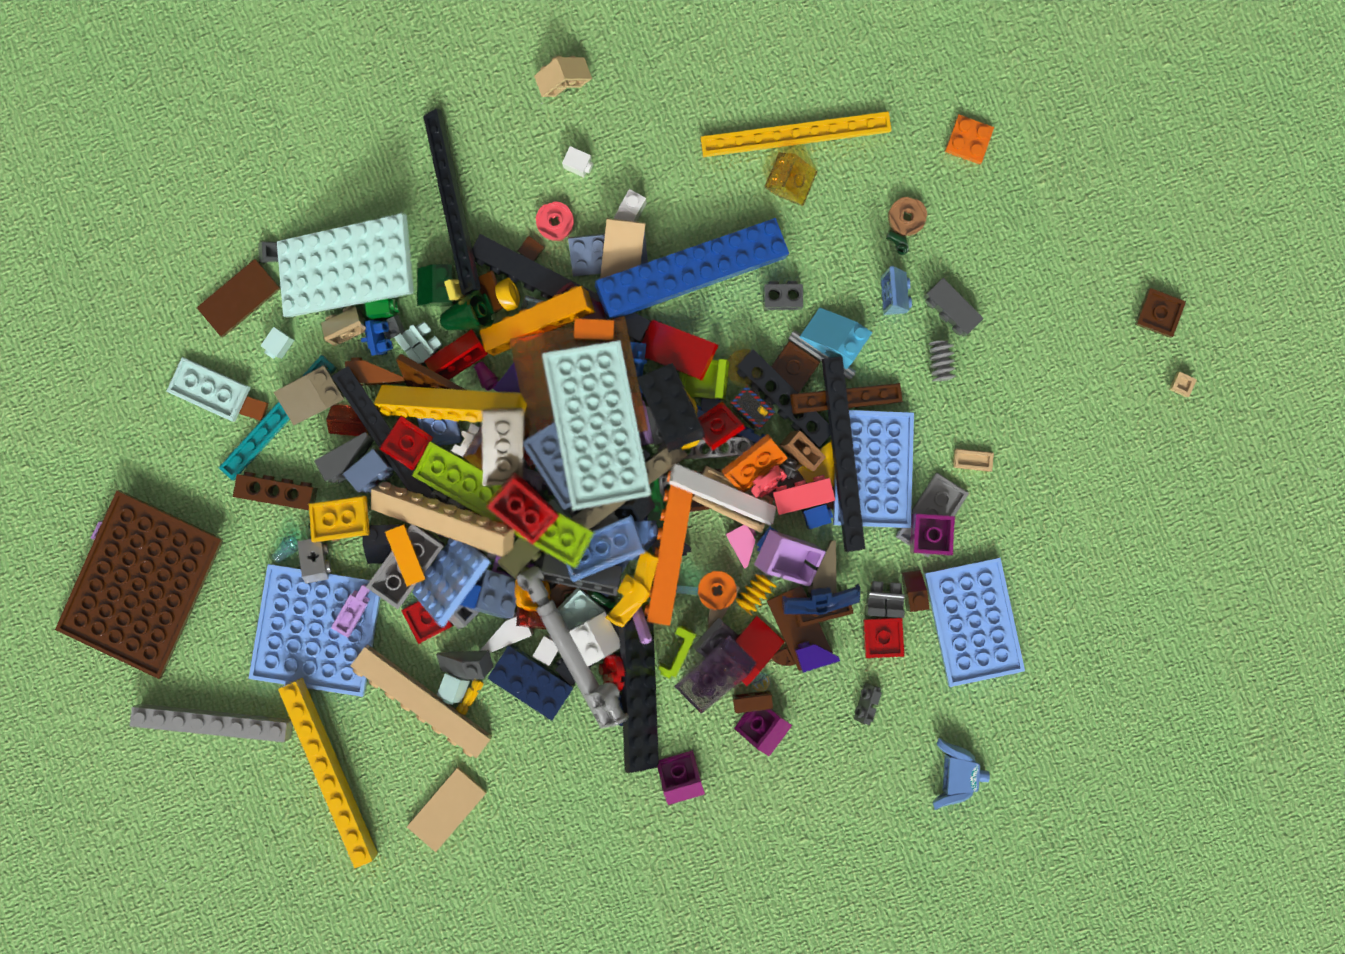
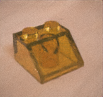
(791, 178)

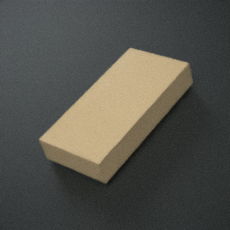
(973, 460)

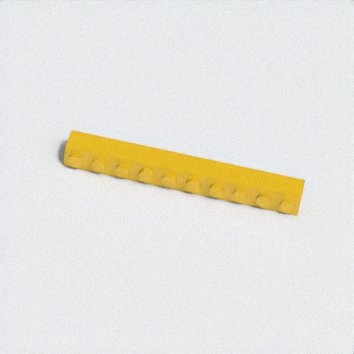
(328, 772)

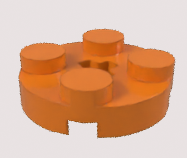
(706, 592)

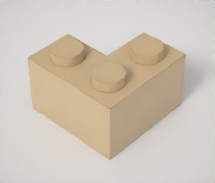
(562, 74)

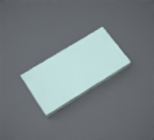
(208, 389)

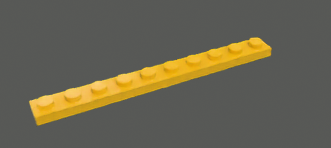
(795, 134)

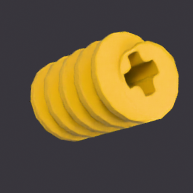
(755, 593)

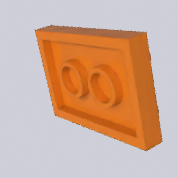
(753, 463)

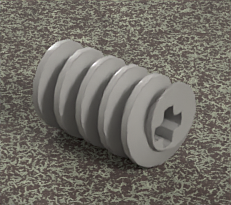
(942, 360)

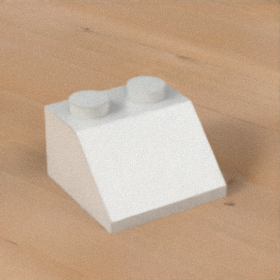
(595, 638)

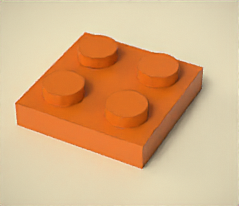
(969, 139)

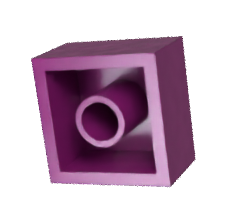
(932, 534)

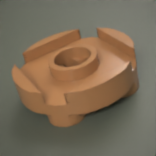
(907, 205)

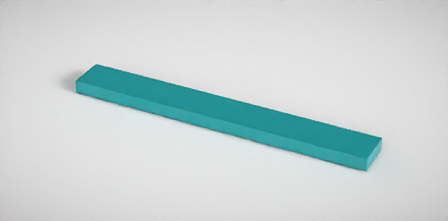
(263, 433)

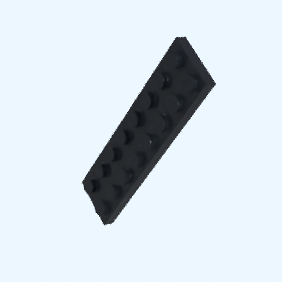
(639, 699)

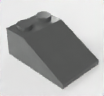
(342, 458)

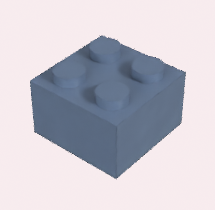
(369, 471)
(496, 595)

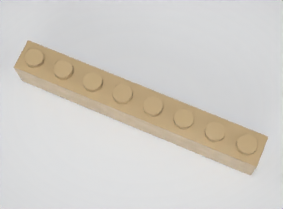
(442, 518)
(421, 701)

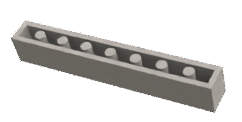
(211, 722)

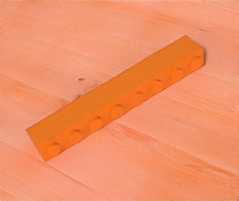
(669, 554)

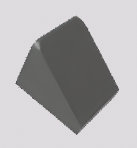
(267, 252)

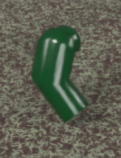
(607, 603)

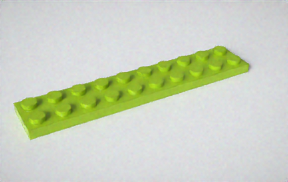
(464, 484)

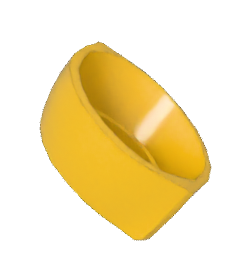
(507, 294)

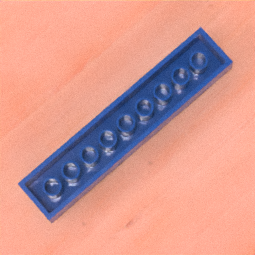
(691, 269)

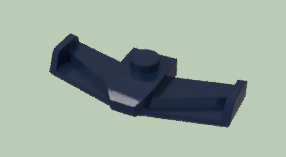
(821, 601)

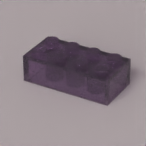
(715, 674)

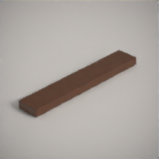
(856, 398)

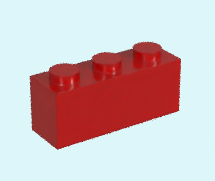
(457, 356)

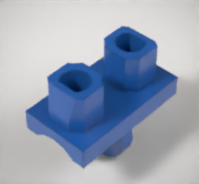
(375, 337)
(638, 353)

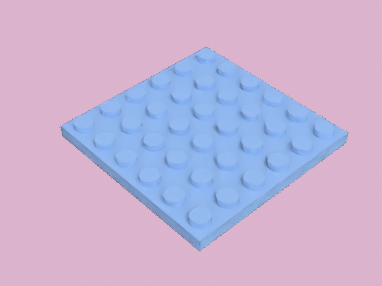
(297, 635)

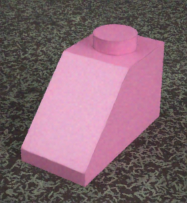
(742, 542)

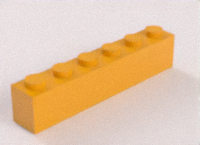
(541, 318)

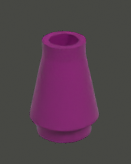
(486, 377)

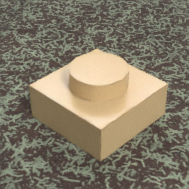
(1182, 384)

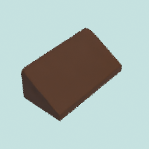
(488, 284)
(752, 701)

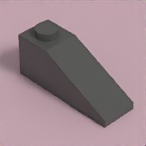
(466, 663)

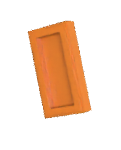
(594, 329)

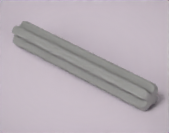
(795, 338)

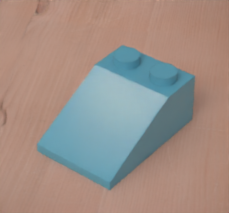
(836, 336)

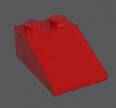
(522, 508)
(760, 644)

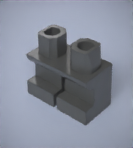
(883, 603)

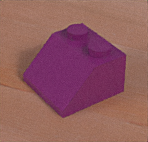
(763, 729)
(680, 777)

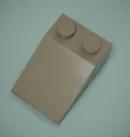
(309, 395)

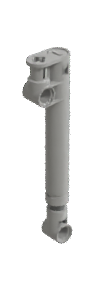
(600, 698)

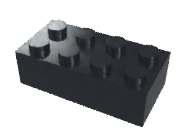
(671, 407)

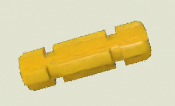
(470, 696)

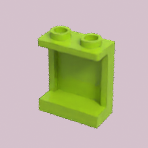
(713, 384)
(673, 670)

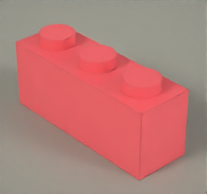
(803, 495)

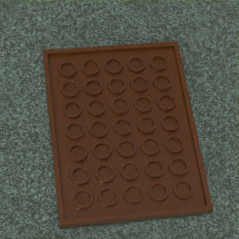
(139, 584)

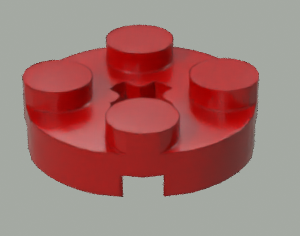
(612, 670)

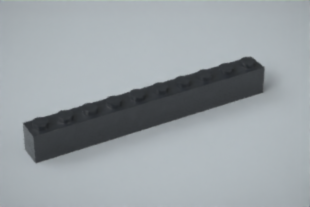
(540, 278)

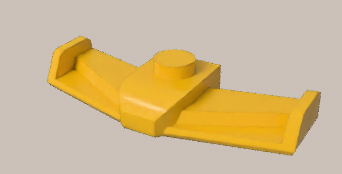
(634, 589)

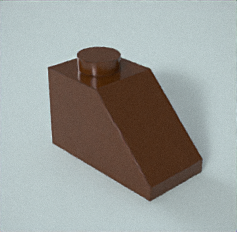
(915, 591)

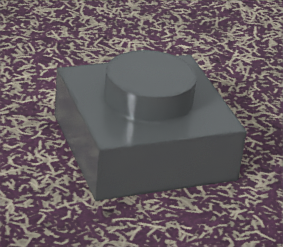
(395, 327)

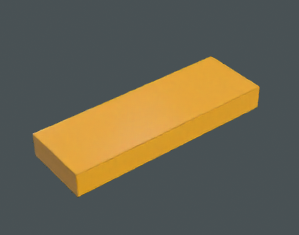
(405, 555)

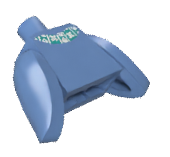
(960, 775)

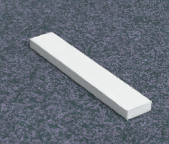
(722, 494)

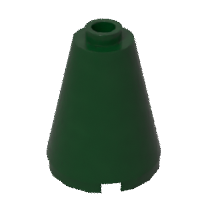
(469, 313)

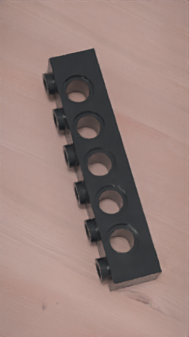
(753, 359)

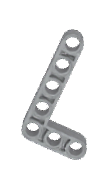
(697, 453)

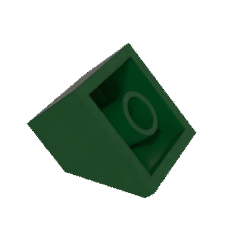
(431, 285)

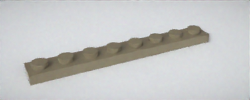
(655, 467)

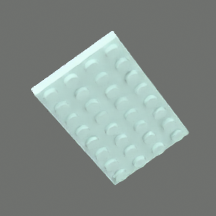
(345, 266)
(596, 425)

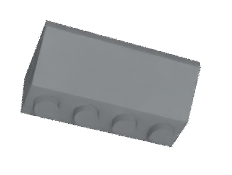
(388, 580)

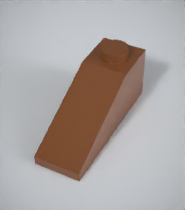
(371, 374)

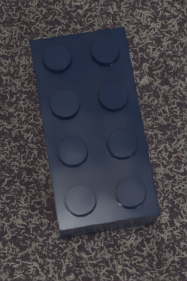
(530, 682)

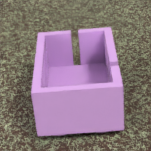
(785, 558)

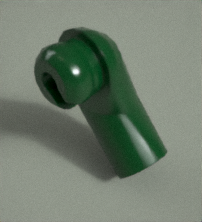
(900, 242)

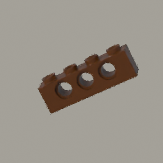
(245, 490)

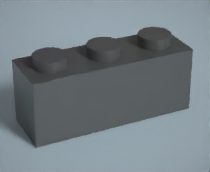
(953, 308)

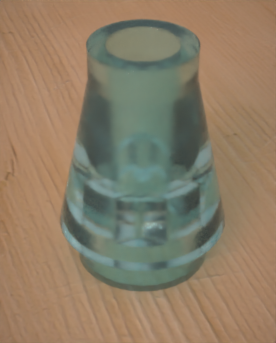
(285, 549)

